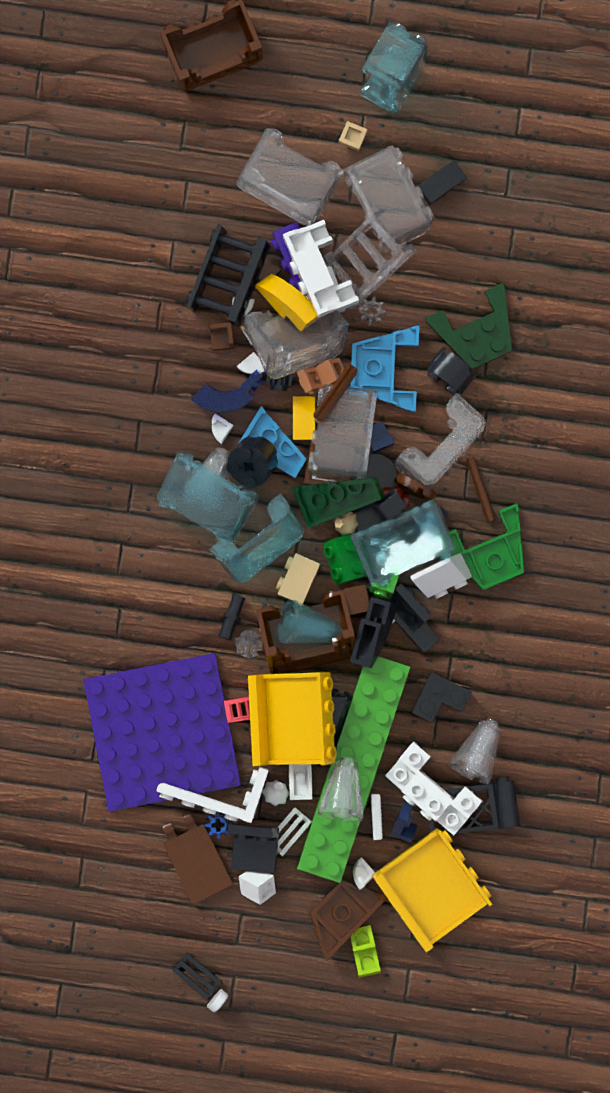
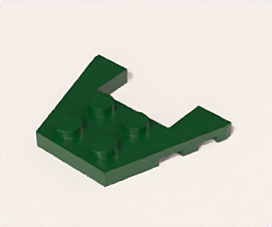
(481, 339)

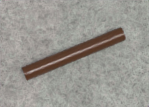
(482, 494)

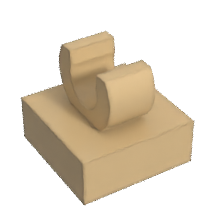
(352, 136)

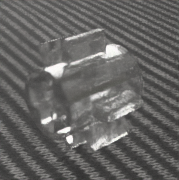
(371, 317)
(249, 644)

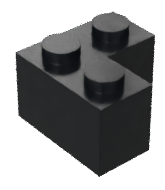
(437, 692)

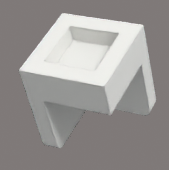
(257, 886)

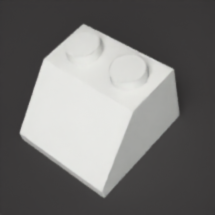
(442, 575)

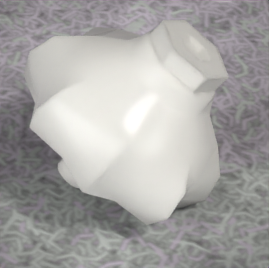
(275, 792)

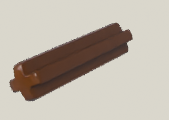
(335, 393)

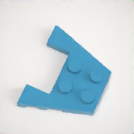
(376, 365)

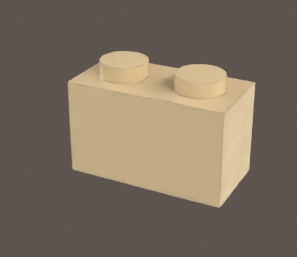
(298, 578)

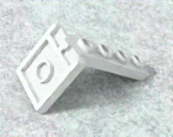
(211, 806)

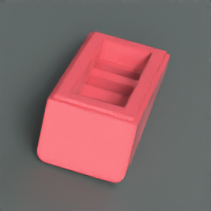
(229, 711)

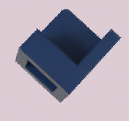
(380, 438)

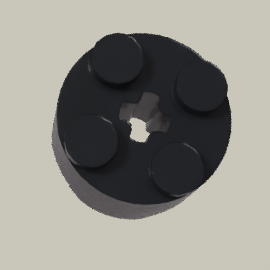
(451, 371)
(252, 461)

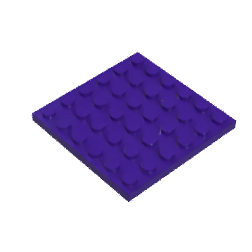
(161, 728)

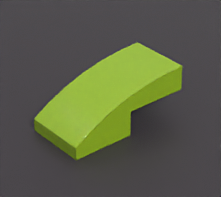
(365, 952)

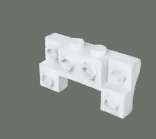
(314, 276)
(428, 795)

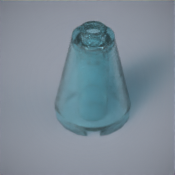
(306, 625)

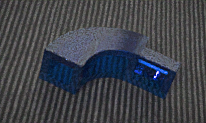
(225, 401)

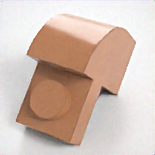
(326, 373)

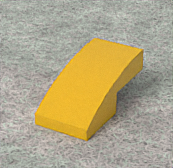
(303, 417)

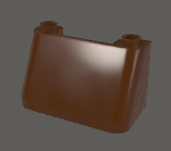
(293, 657)

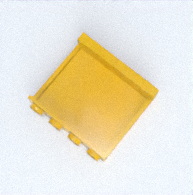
(292, 718)
(432, 888)

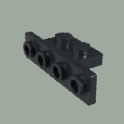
(411, 617)

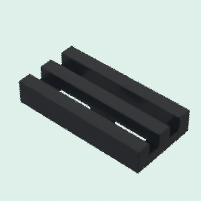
(206, 994)

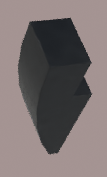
(373, 632)

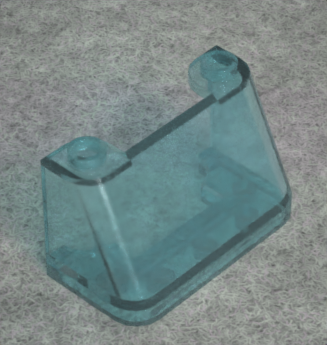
(206, 497)
(403, 542)
(264, 547)

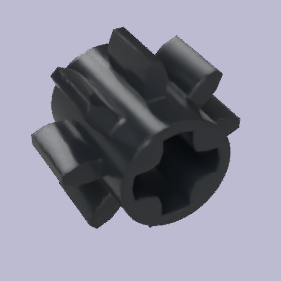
(281, 383)

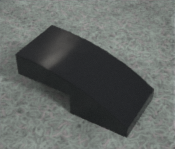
(442, 182)

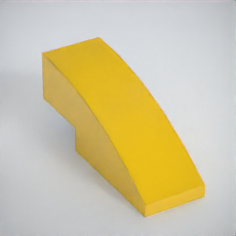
(287, 301)

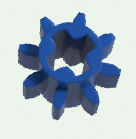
(213, 828)

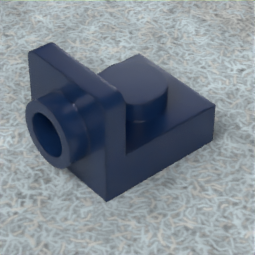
(403, 827)

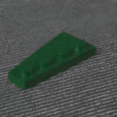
(332, 499)

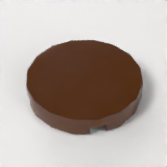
(414, 487)

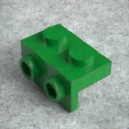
(343, 560)

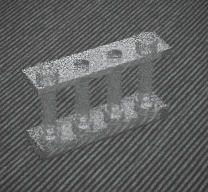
(385, 266)

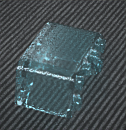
(394, 67)

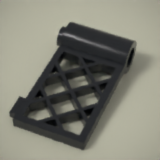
(502, 803)

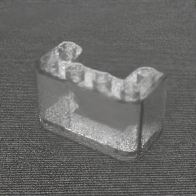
(386, 184)
(466, 427)
(344, 436)

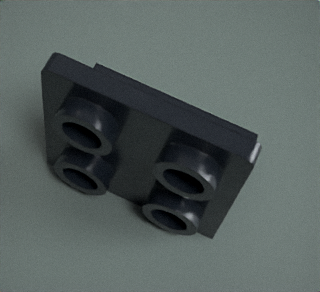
(254, 847)

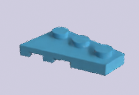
(288, 456)

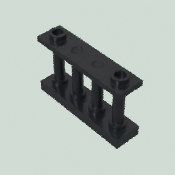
(243, 291)

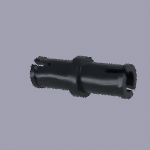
(231, 617)

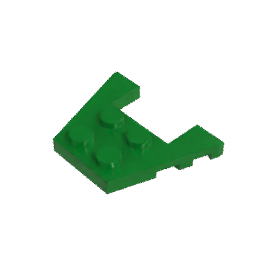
(497, 558)

